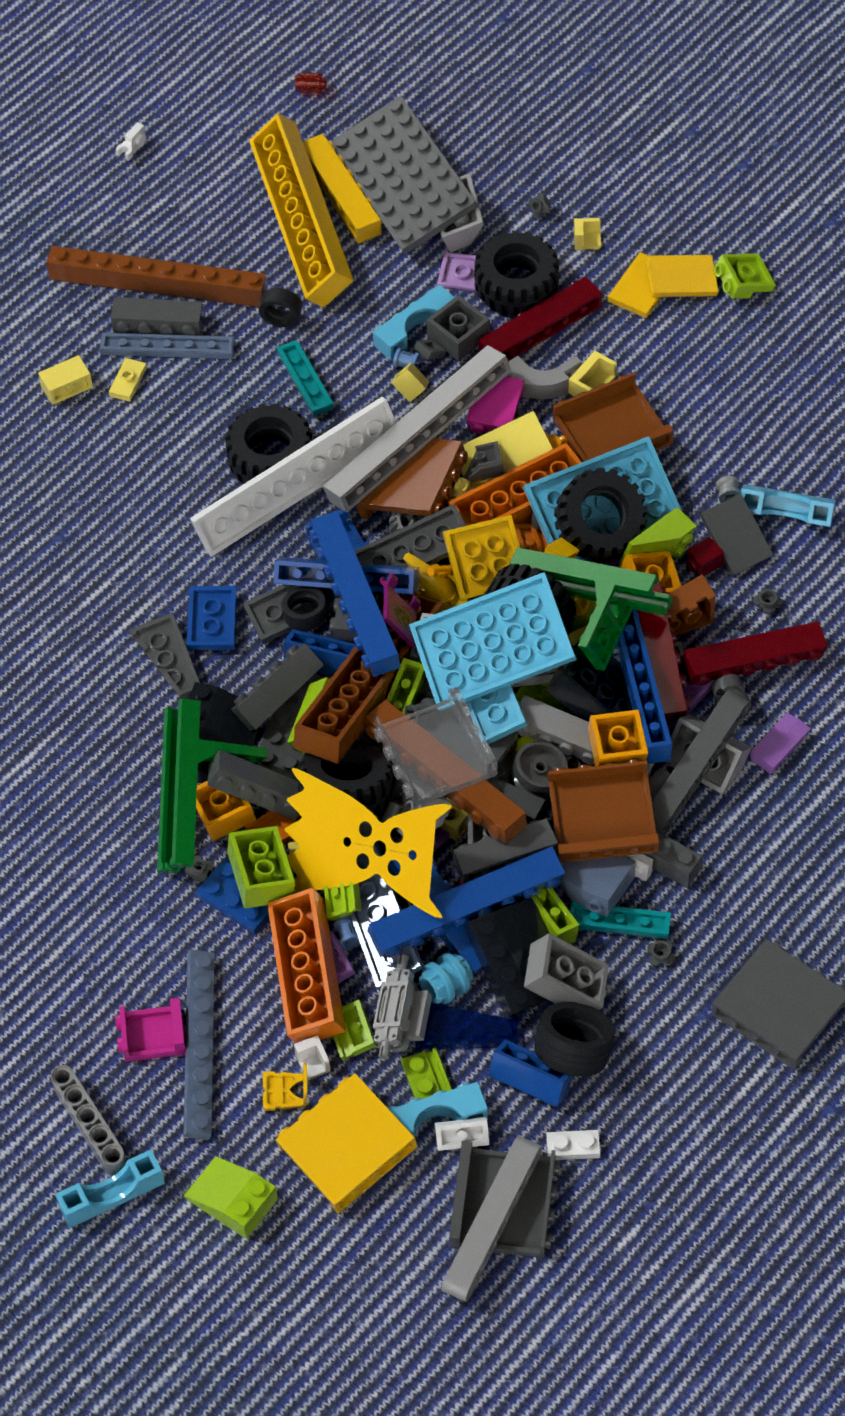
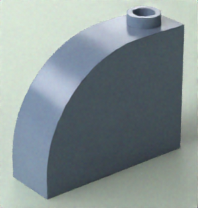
(598, 882)

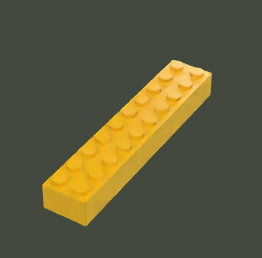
(301, 210)

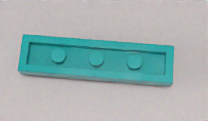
(305, 378)
(624, 921)

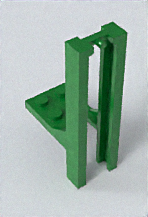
(605, 585)
(180, 761)

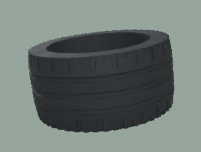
(573, 1056)

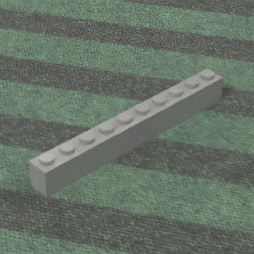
(417, 428)

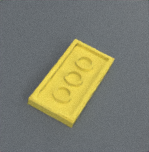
(518, 443)

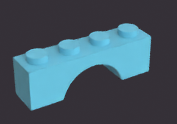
(394, 332)
(799, 506)
(458, 1104)
(87, 1201)

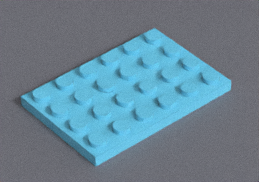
(635, 460)
(493, 640)

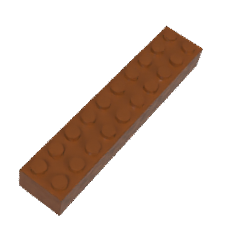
(352, 693)

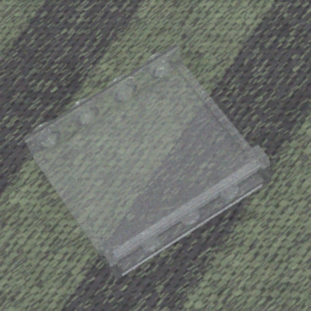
(436, 749)

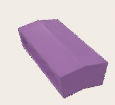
(779, 743)

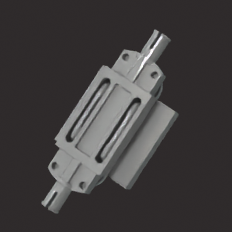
(400, 1011)

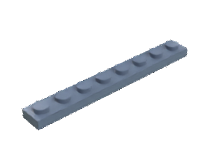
(199, 1045)

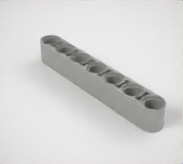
(491, 1218)

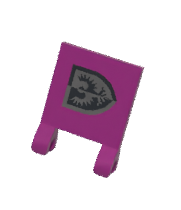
(399, 612)

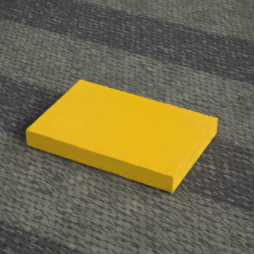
(682, 275)
(634, 289)

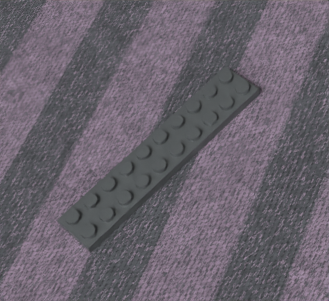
(420, 538)

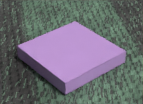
(457, 272)

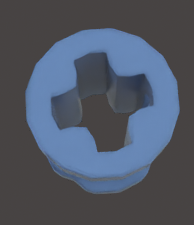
(403, 358)
(347, 933)

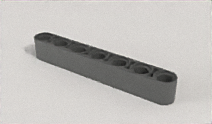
(698, 759)

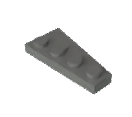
(167, 651)

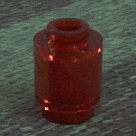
(310, 83)

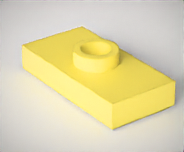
(127, 379)

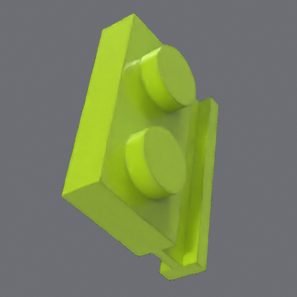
(342, 901)
(358, 1032)
(425, 1074)

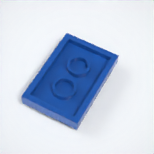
(211, 618)
(223, 894)

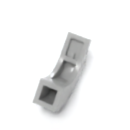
(541, 383)

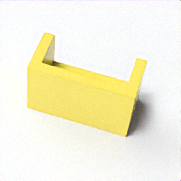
(592, 373)
(65, 380)

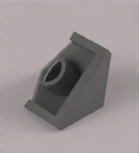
(485, 463)

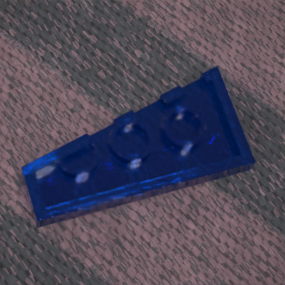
(465, 1029)

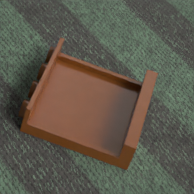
(609, 419)
(421, 483)
(602, 811)

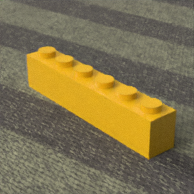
(342, 190)

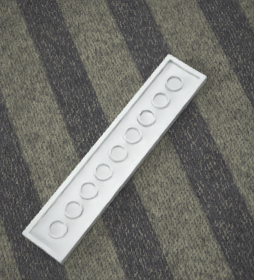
(290, 478)

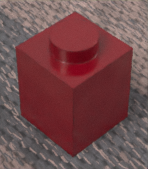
(704, 557)

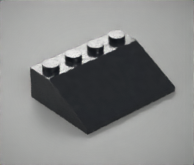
(590, 690)
(219, 721)
(503, 949)

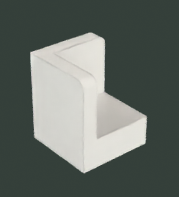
(312, 1053)

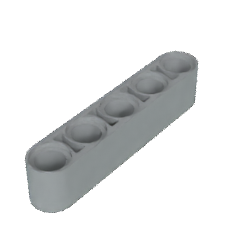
(86, 1109)

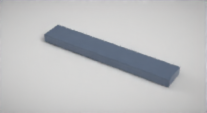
(167, 345)

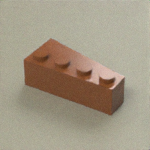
(692, 606)

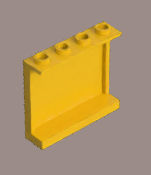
(346, 1142)

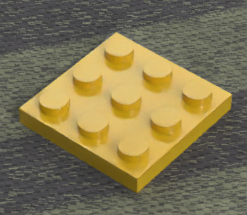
(479, 553)

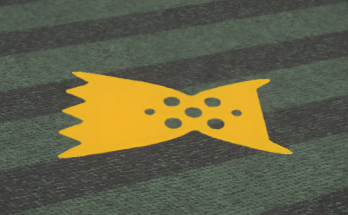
(333, 815)

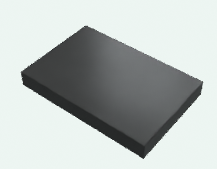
(736, 534)

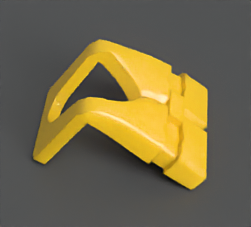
(278, 1087)

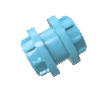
(447, 977)

